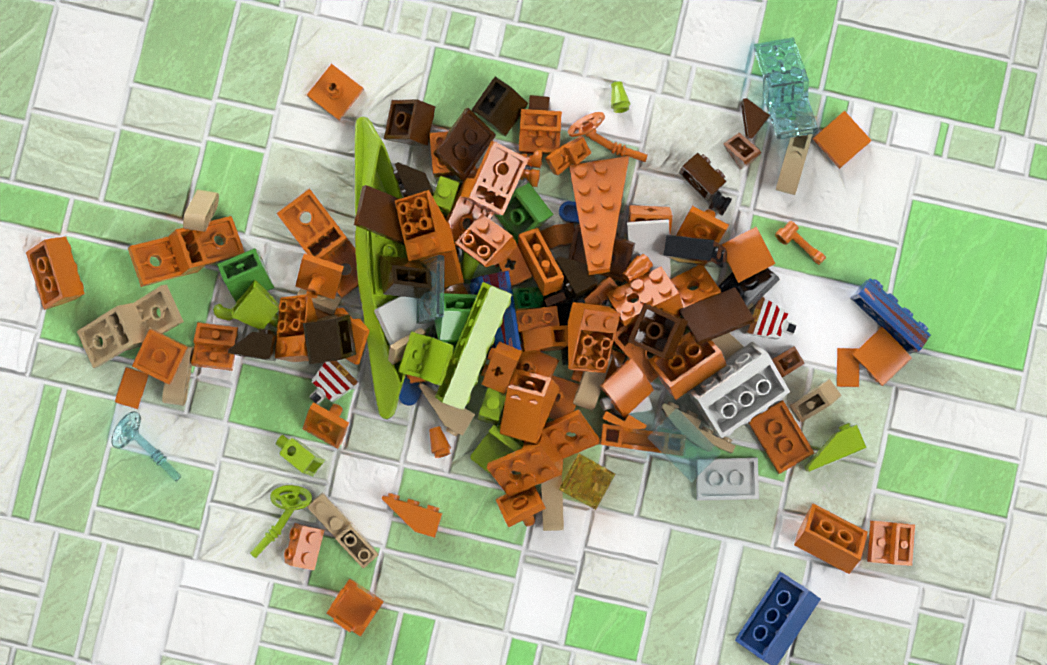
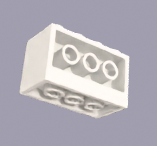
(739, 390)

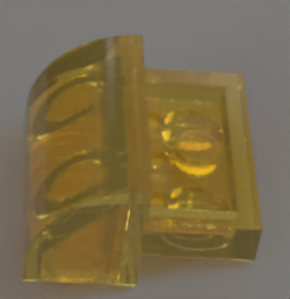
(587, 481)

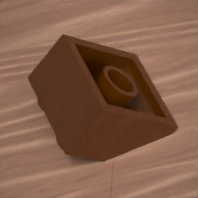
(409, 122)
(702, 176)
(658, 331)

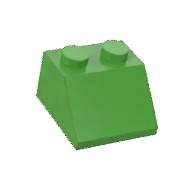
(524, 212)

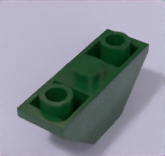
(529, 298)

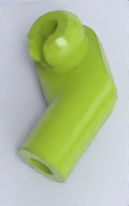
(222, 312)

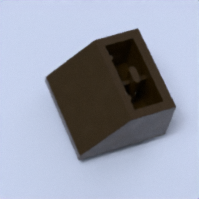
(499, 106)
(412, 179)
(404, 277)
(576, 278)
(329, 338)

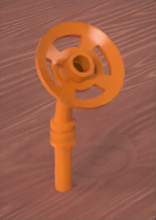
(587, 126)

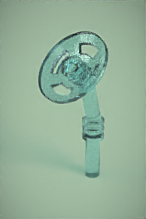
(131, 432)

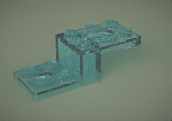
(785, 88)

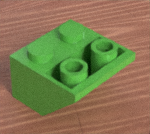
(242, 271)
(456, 312)

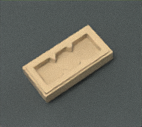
(324, 303)
(397, 349)

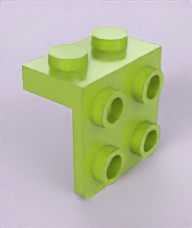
(426, 358)
(494, 447)

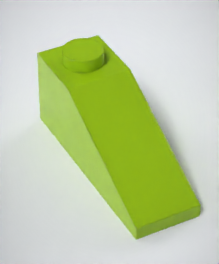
(839, 445)

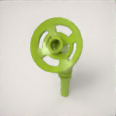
(289, 502)

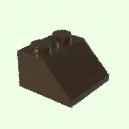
(256, 345)

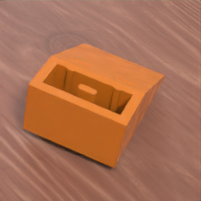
(423, 227)
(290, 331)
(591, 336)
(527, 405)

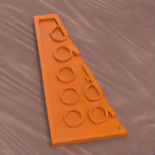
(598, 200)

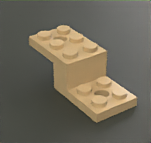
(128, 325)

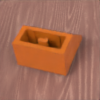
(486, 242)

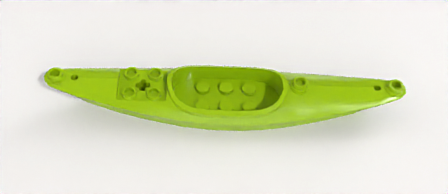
(376, 170)

